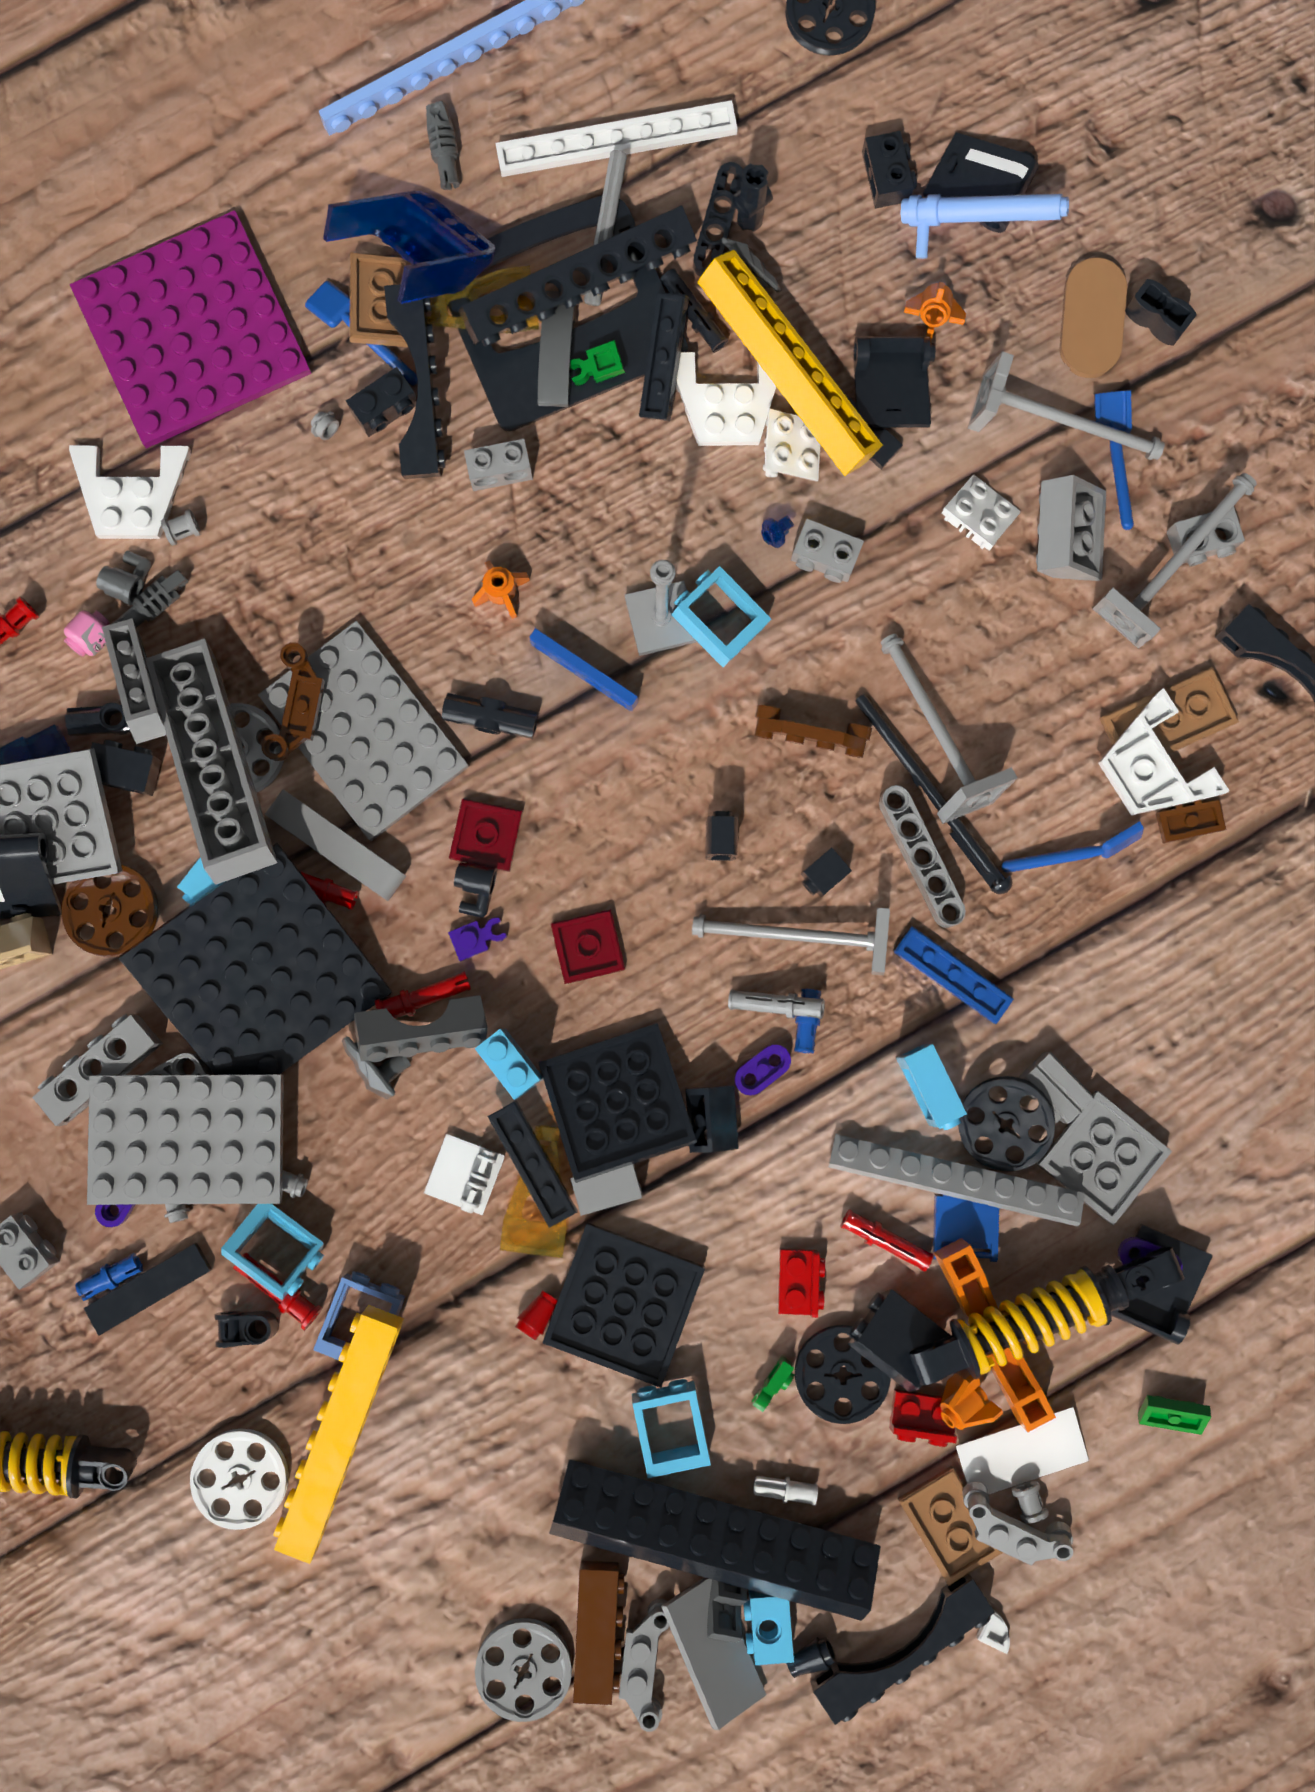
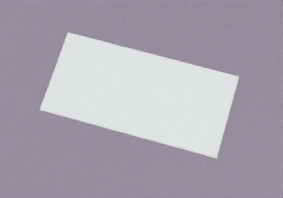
(1020, 1455)

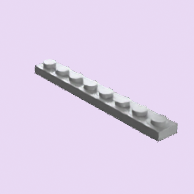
(957, 1180)

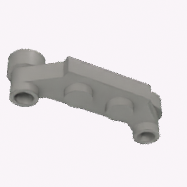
(1012, 1535)
(639, 1667)

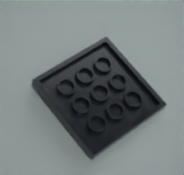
(617, 1103)
(624, 1305)

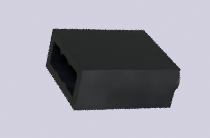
(889, 1335)

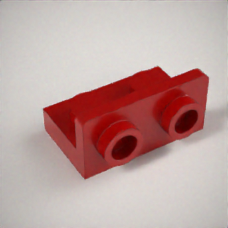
(800, 1282)
(919, 1417)

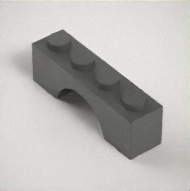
(384, 1037)

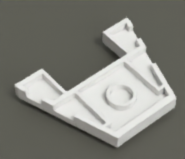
(726, 411)
(128, 504)
(1144, 771)

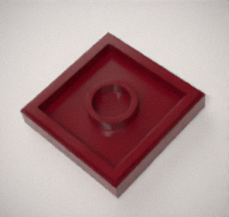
(485, 834)
(587, 946)

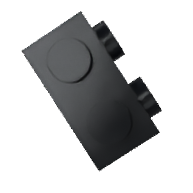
(888, 169)
(382, 402)
(127, 769)
(712, 1118)

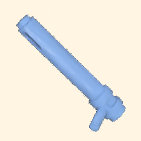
(935, 210)

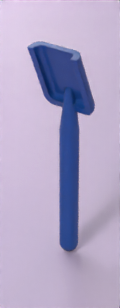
(332, 307)
(1116, 412)
(1107, 850)

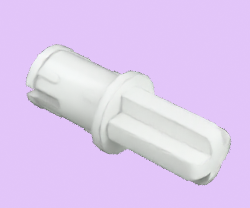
(785, 1489)

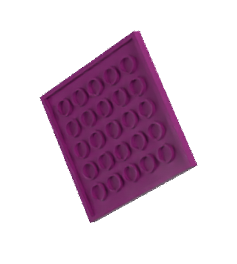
(190, 329)

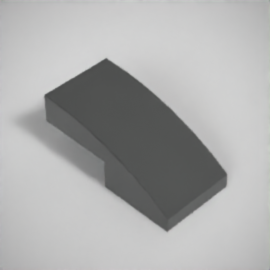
(725, 1611)

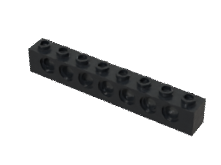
(672, 225)

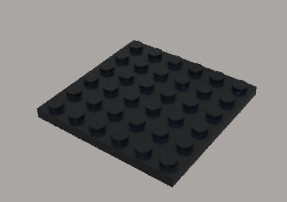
(256, 972)

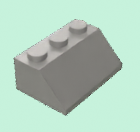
(1071, 529)

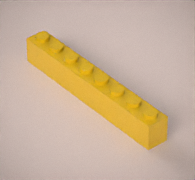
(789, 362)
(338, 1433)

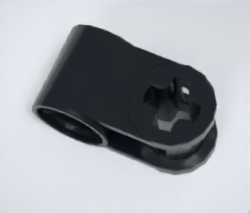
(238, 1328)

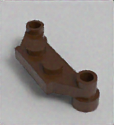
(301, 705)
(853, 740)

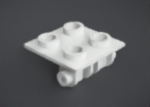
(790, 447)
(981, 512)
(464, 1174)

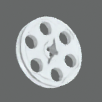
(235, 1494)

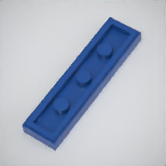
(583, 670)
(953, 975)

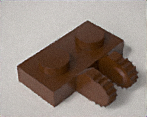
(1190, 821)

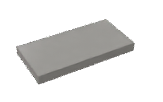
(718, 1668)

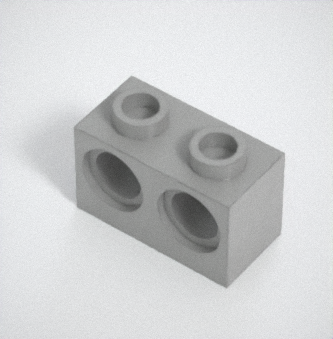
(498, 465)
(1211, 544)

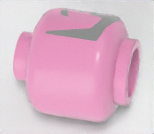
(85, 633)

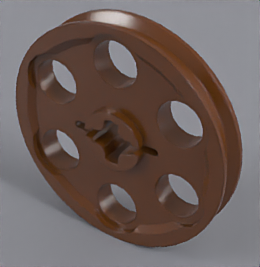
(120, 922)

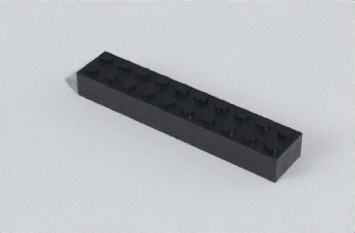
(716, 1540)

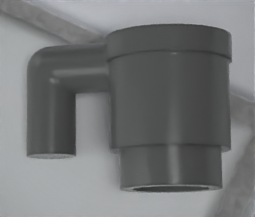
(123, 584)

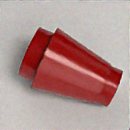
(536, 1315)

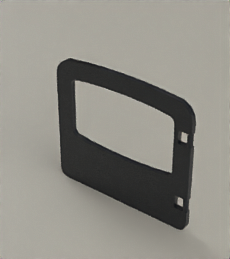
(512, 376)

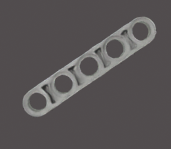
(921, 840)
(335, 845)

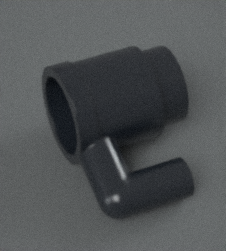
(475, 880)

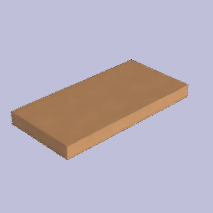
(1201, 708)

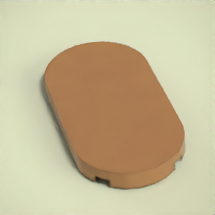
(1093, 317)

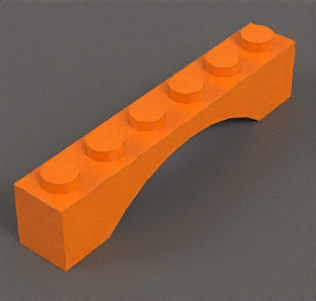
(973, 1296)

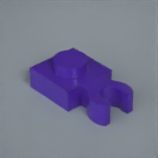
(472, 939)

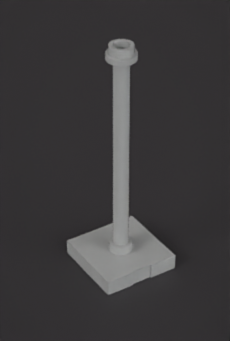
(993, 393)
(652, 612)
(1127, 616)
(974, 793)
(874, 941)

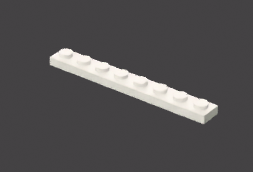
(625, 135)

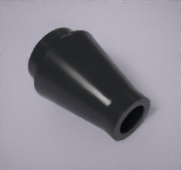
(812, 1658)

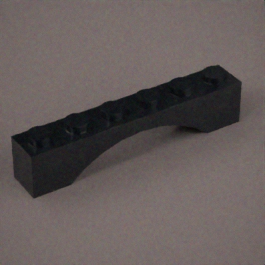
(420, 445)
(1255, 638)
(852, 1685)

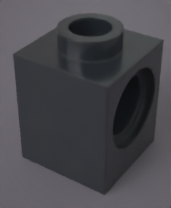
(825, 873)

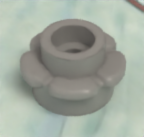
(324, 425)

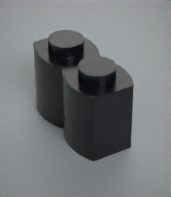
(1160, 312)
(721, 837)

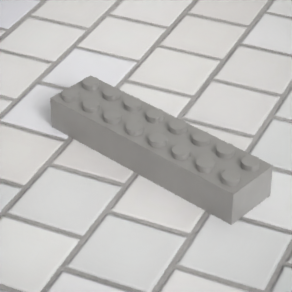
(210, 762)

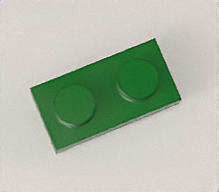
(1174, 1414)

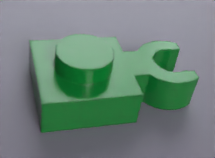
(602, 363)
(777, 1379)

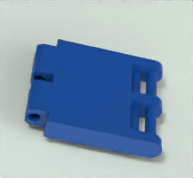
(966, 1220)

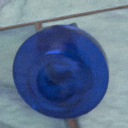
(775, 532)

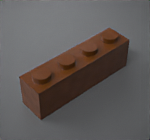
(596, 1632)

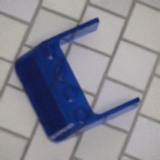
(437, 243)

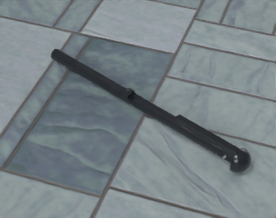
(960, 833)

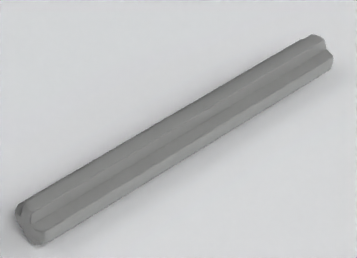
(608, 209)

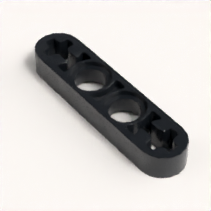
(715, 219)

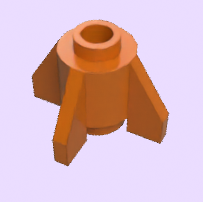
(936, 304)
(503, 593)
(967, 1404)

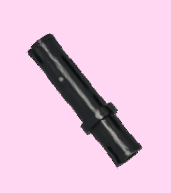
(714, 337)

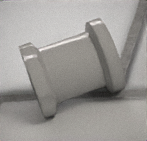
(180, 527)
(1030, 1502)

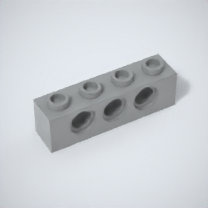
(133, 680)
(139, 1042)

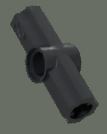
(752, 197)
(490, 715)
(95, 720)

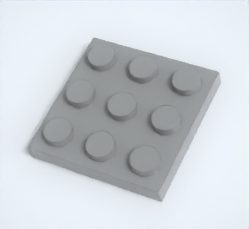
(1105, 1157)

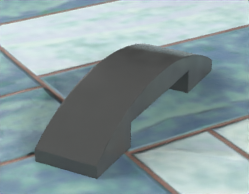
(555, 356)

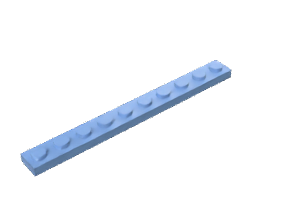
(440, 62)

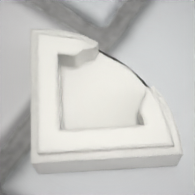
(995, 1633)

